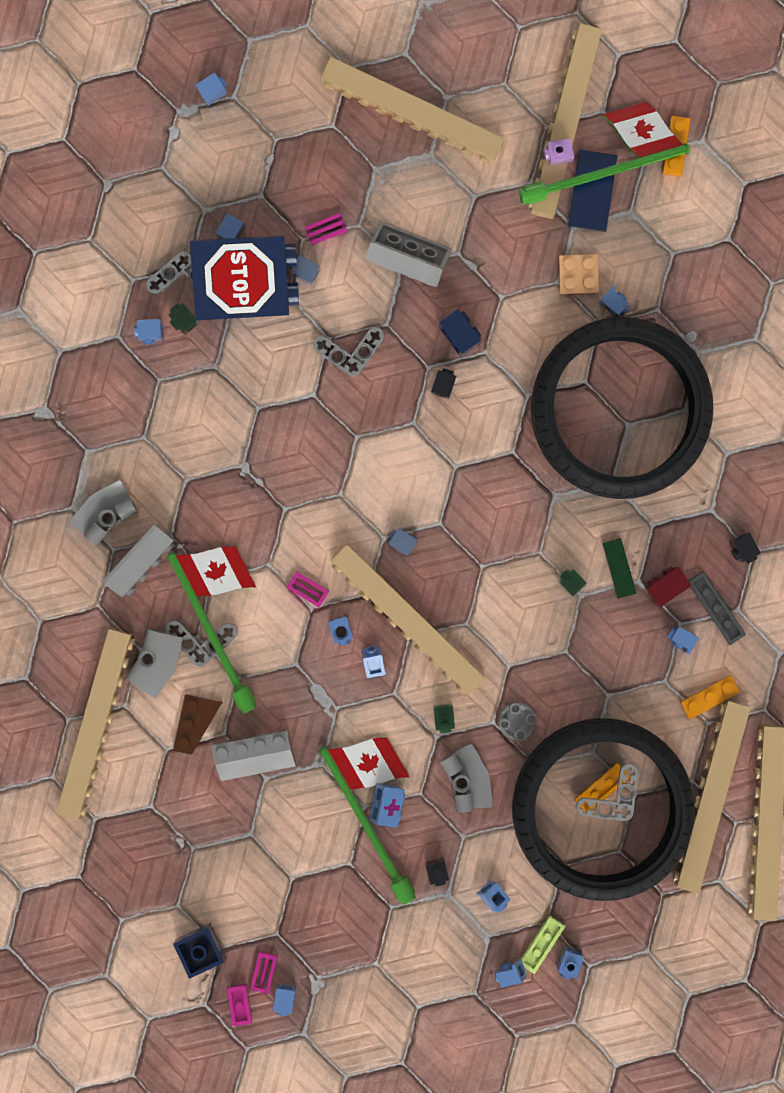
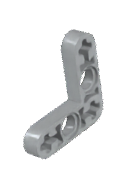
(186, 269)
(355, 357)
(205, 647)
(620, 801)

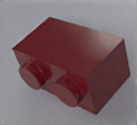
(667, 586)

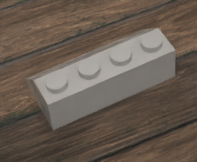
(408, 254)
(139, 561)
(253, 754)

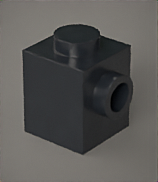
(443, 383)
(744, 548)
(437, 872)

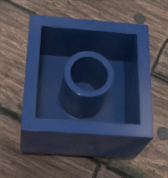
(460, 333)
(199, 950)

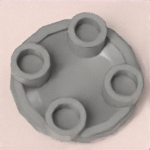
(517, 721)

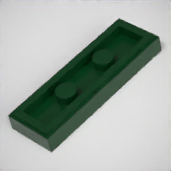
(619, 568)

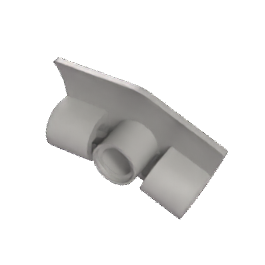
(90, 516)
(165, 654)
(468, 765)

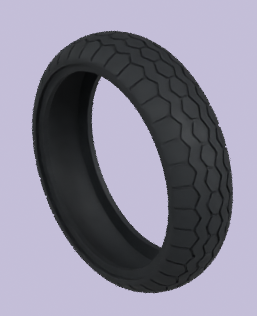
(677, 354)
(657, 864)

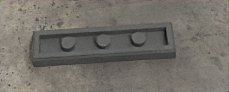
(716, 608)

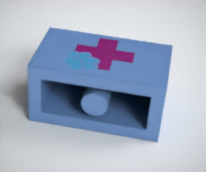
(387, 805)

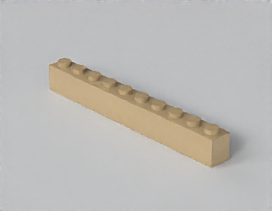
(412, 110)
(568, 110)
(402, 614)
(95, 723)
(712, 794)
(768, 824)

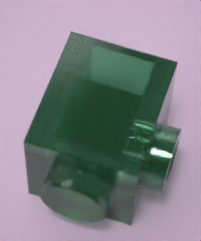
(182, 318)
(571, 581)
(444, 718)

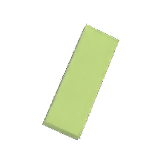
(542, 943)

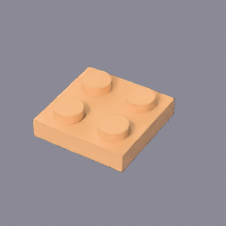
(578, 274)

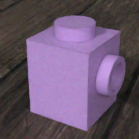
(559, 152)

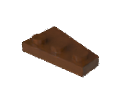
(194, 720)

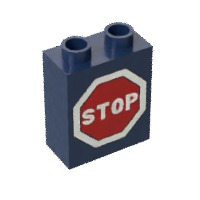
(243, 277)

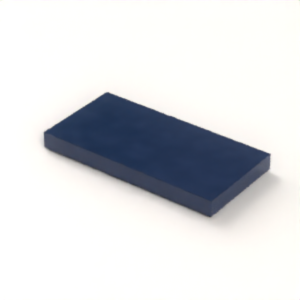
(592, 199)

